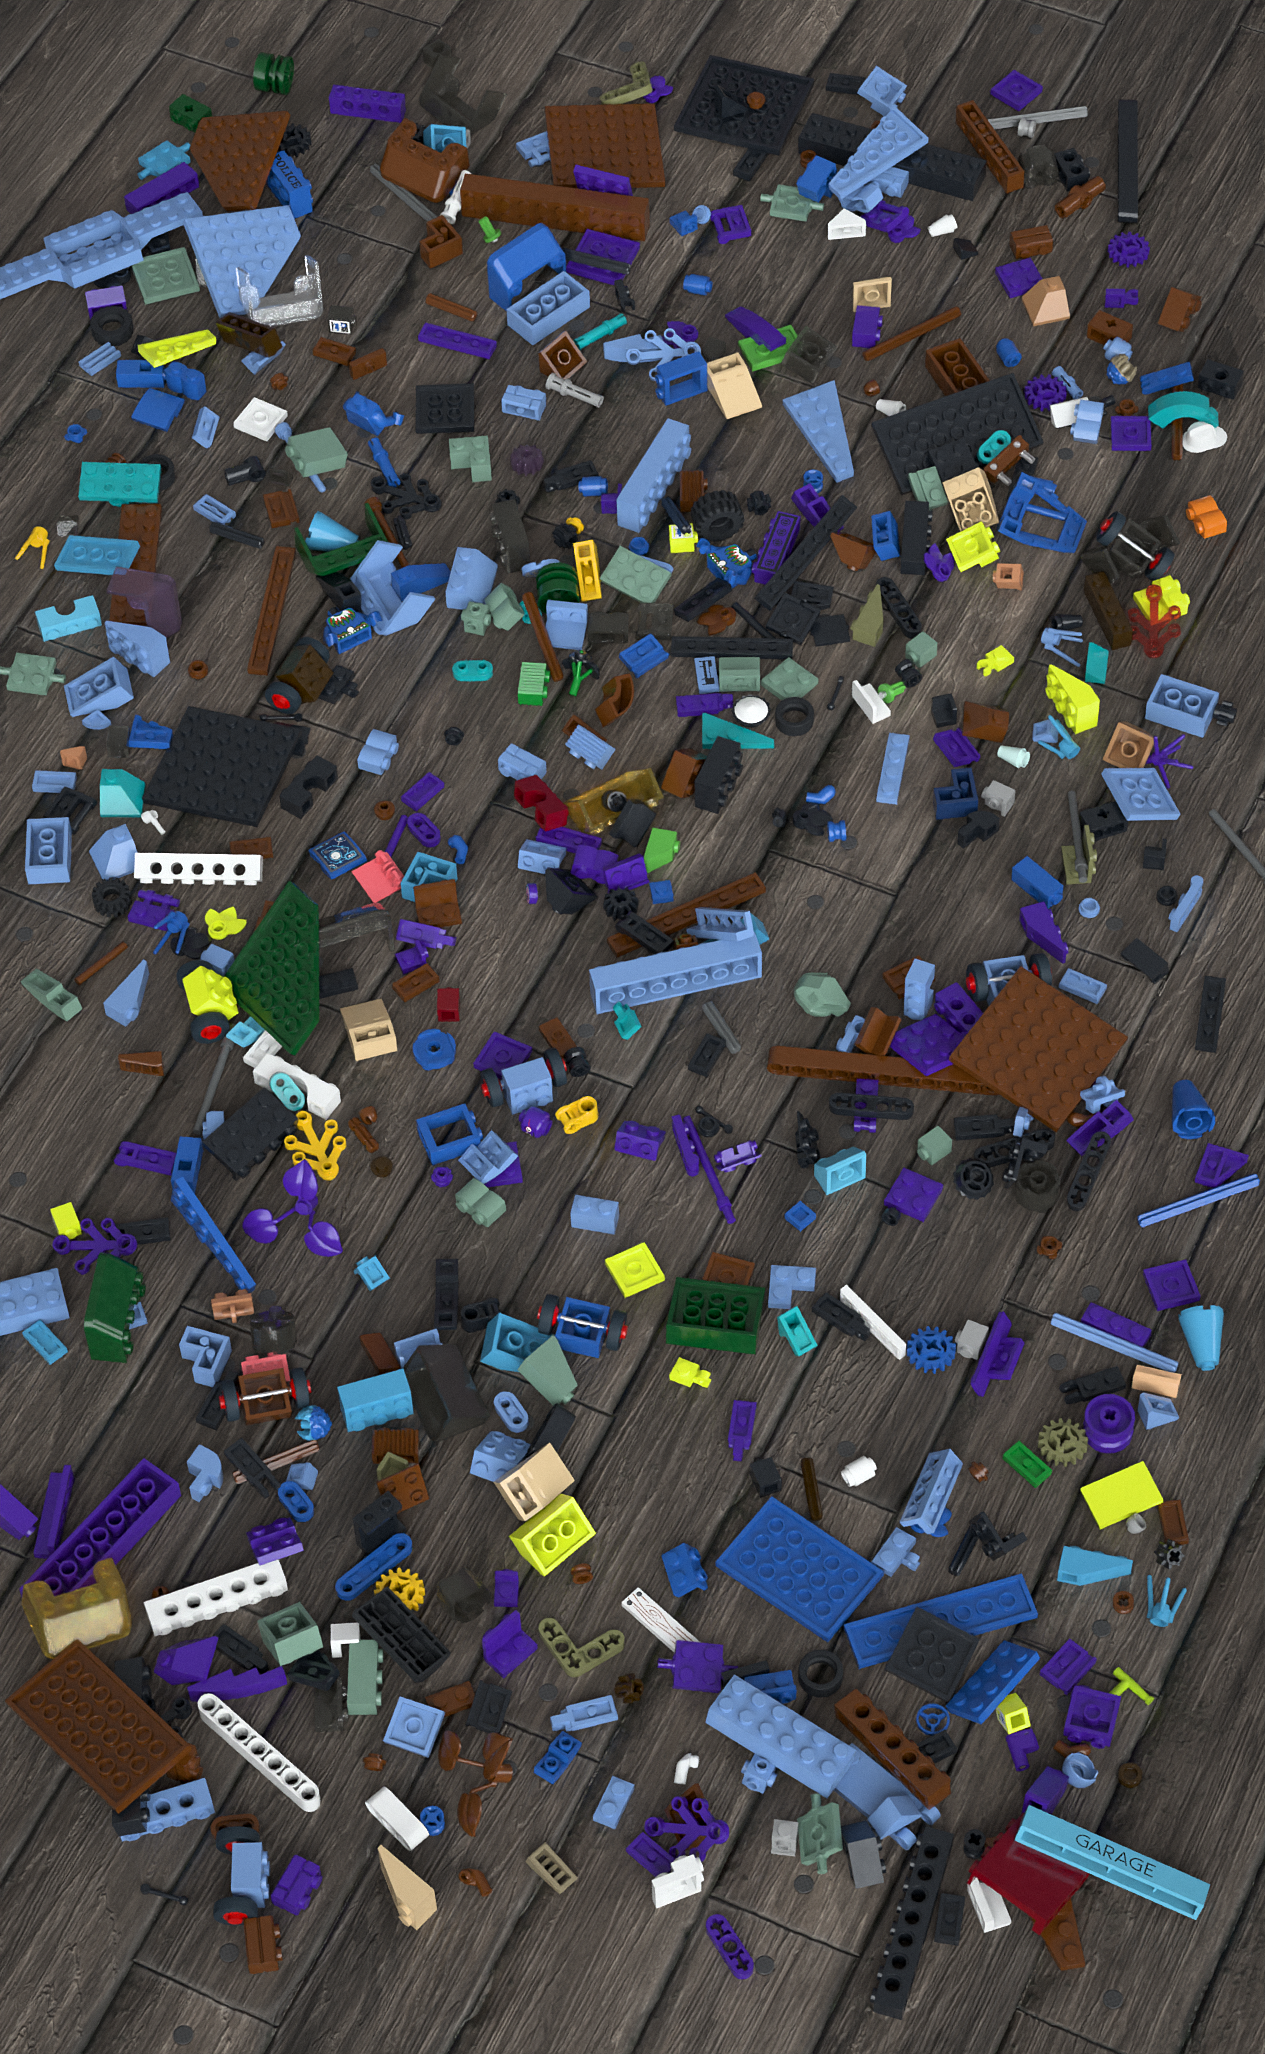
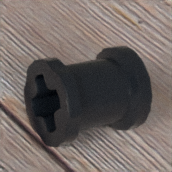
(975, 1837)

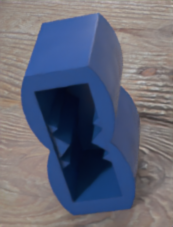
(185, 380)

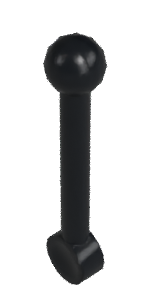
(831, 706)
(297, 717)
(728, 1129)
(145, 1889)

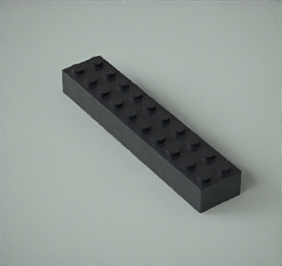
(927, 167)

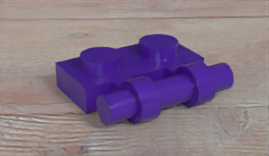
(148, 914)

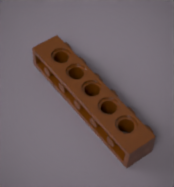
(989, 146)
(927, 1791)

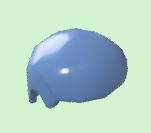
(1080, 1770)

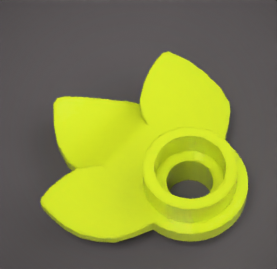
(224, 921)

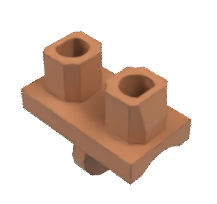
(232, 1306)

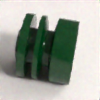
(273, 73)
(556, 583)

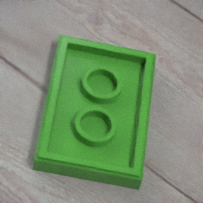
(759, 356)

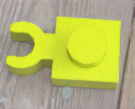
(995, 659)

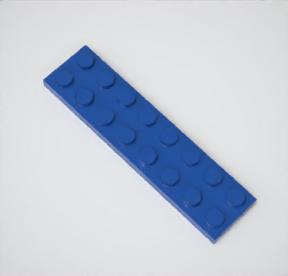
(971, 1610)

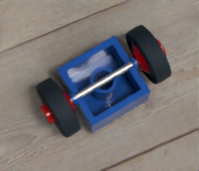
(582, 1325)

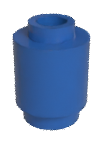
(697, 284)
(1008, 352)
(593, 486)

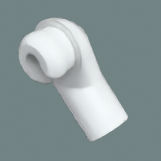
(682, 1767)

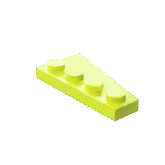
(173, 348)

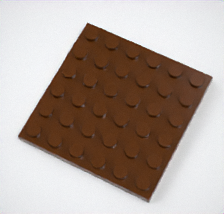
(605, 138)
(1038, 1048)

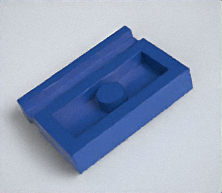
(643, 655)

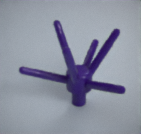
(1160, 758)

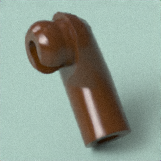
(1065, 1750)

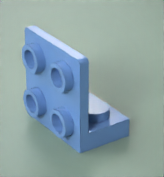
(566, 624)

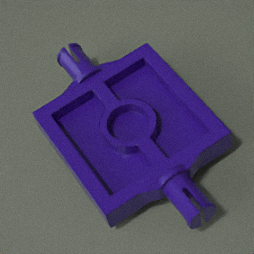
(696, 1666)

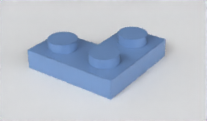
(789, 1278)

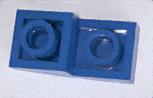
(558, 1757)

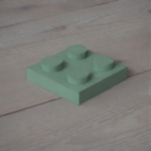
(789, 680)

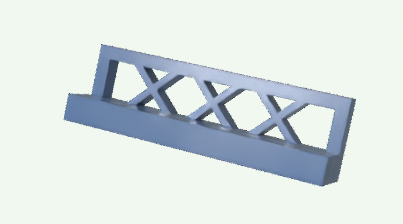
(724, 930)
(936, 1490)

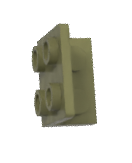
(1069, 858)

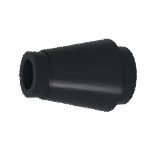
(1066, 621)

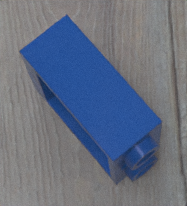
(677, 368)
(454, 1148)

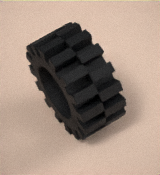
(107, 888)

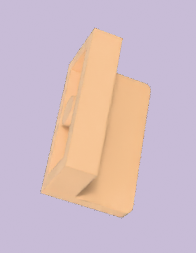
(1156, 1381)

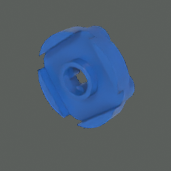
(438, 1059)

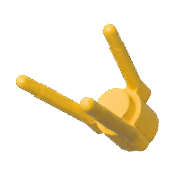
(37, 538)

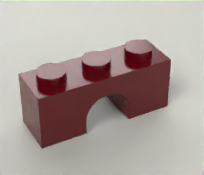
(549, 811)

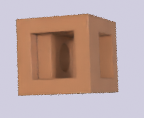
(1004, 571)

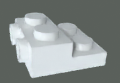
(681, 1882)

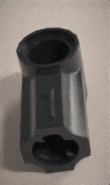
(249, 470)

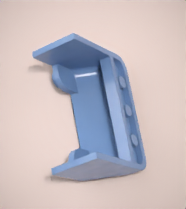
(377, 594)

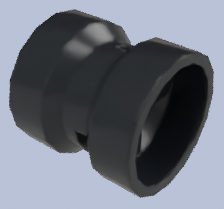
(908, 673)
(610, 798)
(577, 1062)

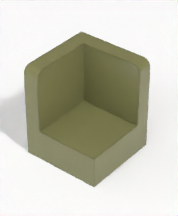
(390, 1465)

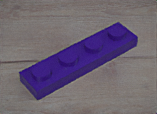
(457, 340)

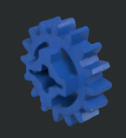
(930, 1346)

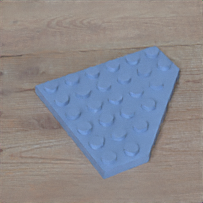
(245, 239)

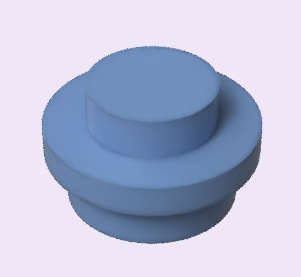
(703, 214)
(1089, 908)

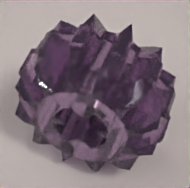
(526, 459)

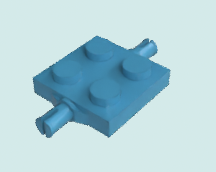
(163, 159)

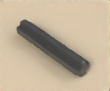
(721, 1027)

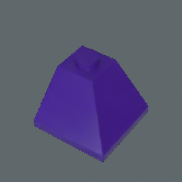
(186, 1661)

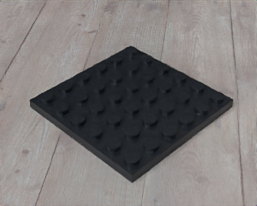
(756, 128)
(222, 766)

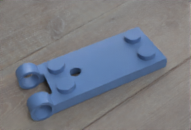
(869, 1785)

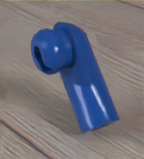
(822, 796)
(461, 847)

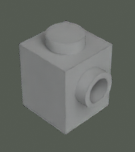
(972, 1339)

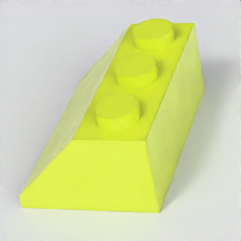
(552, 1534)

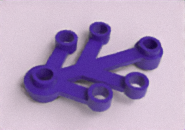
(97, 1246)
(691, 1828)

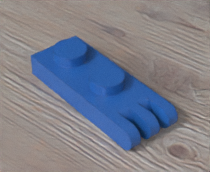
(1166, 378)

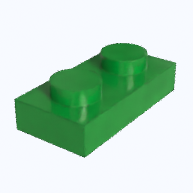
(1027, 1464)

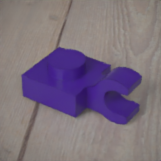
(1117, 298)

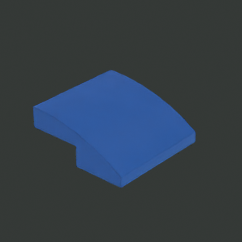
(157, 409)

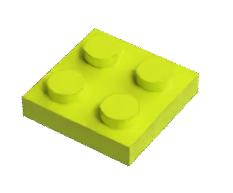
(634, 1270)

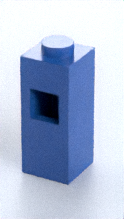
(139, 374)
(1037, 882)
(188, 1161)

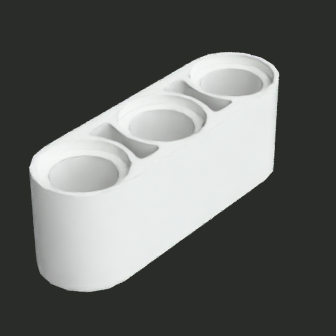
(397, 1818)

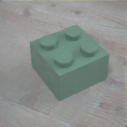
(290, 1634)

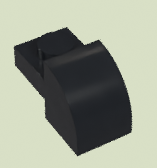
(979, 825)

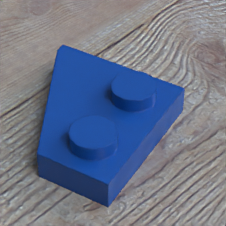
(149, 735)

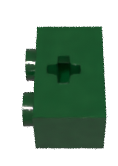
(188, 112)

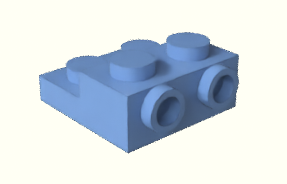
(882, 91)

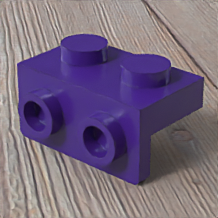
(639, 1140)

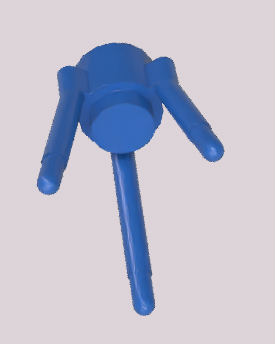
(176, 922)

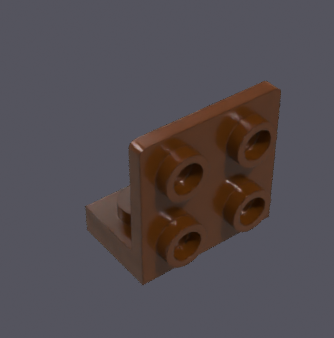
(437, 903)

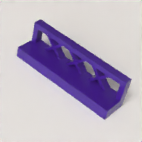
(54, 1513)

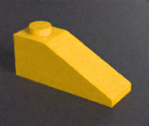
(588, 570)

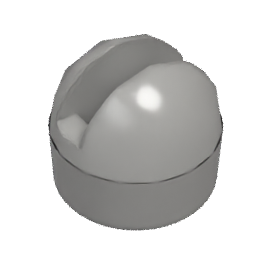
(1135, 1524)

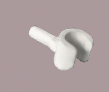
(151, 816)

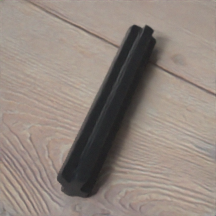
(597, 261)
(676, 515)

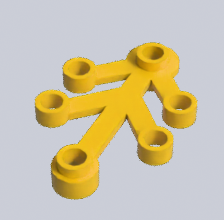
(317, 1148)

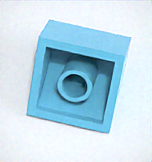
(840, 1169)

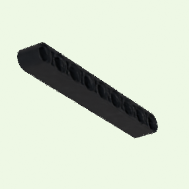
(1127, 161)

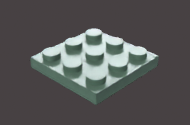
(165, 276)

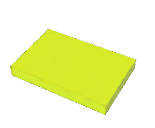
(1121, 1495)

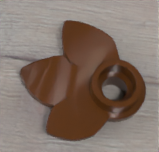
(717, 618)

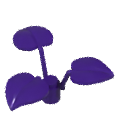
(299, 1182)

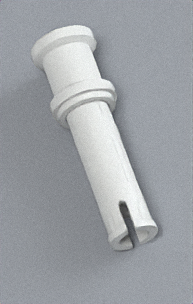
(453, 204)

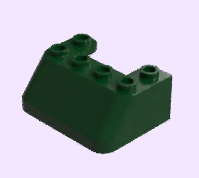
(110, 1308)

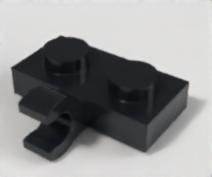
(339, 684)

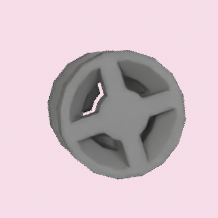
(1026, 128)

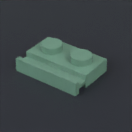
(928, 487)

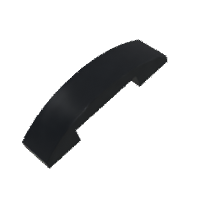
(446, 1294)

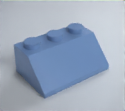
(470, 578)

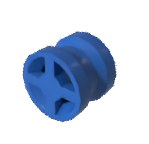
(815, 478)
(836, 830)
(435, 1815)

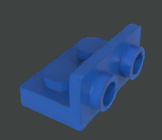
(776, 1685)

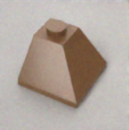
(1046, 302)
(1129, 746)

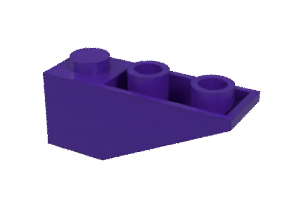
(1040, 928)

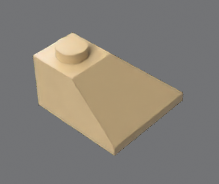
(872, 293)

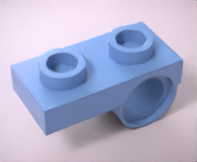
(851, 1033)

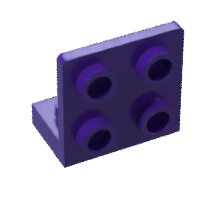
(507, 1645)

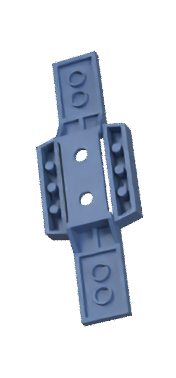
(104, 256)

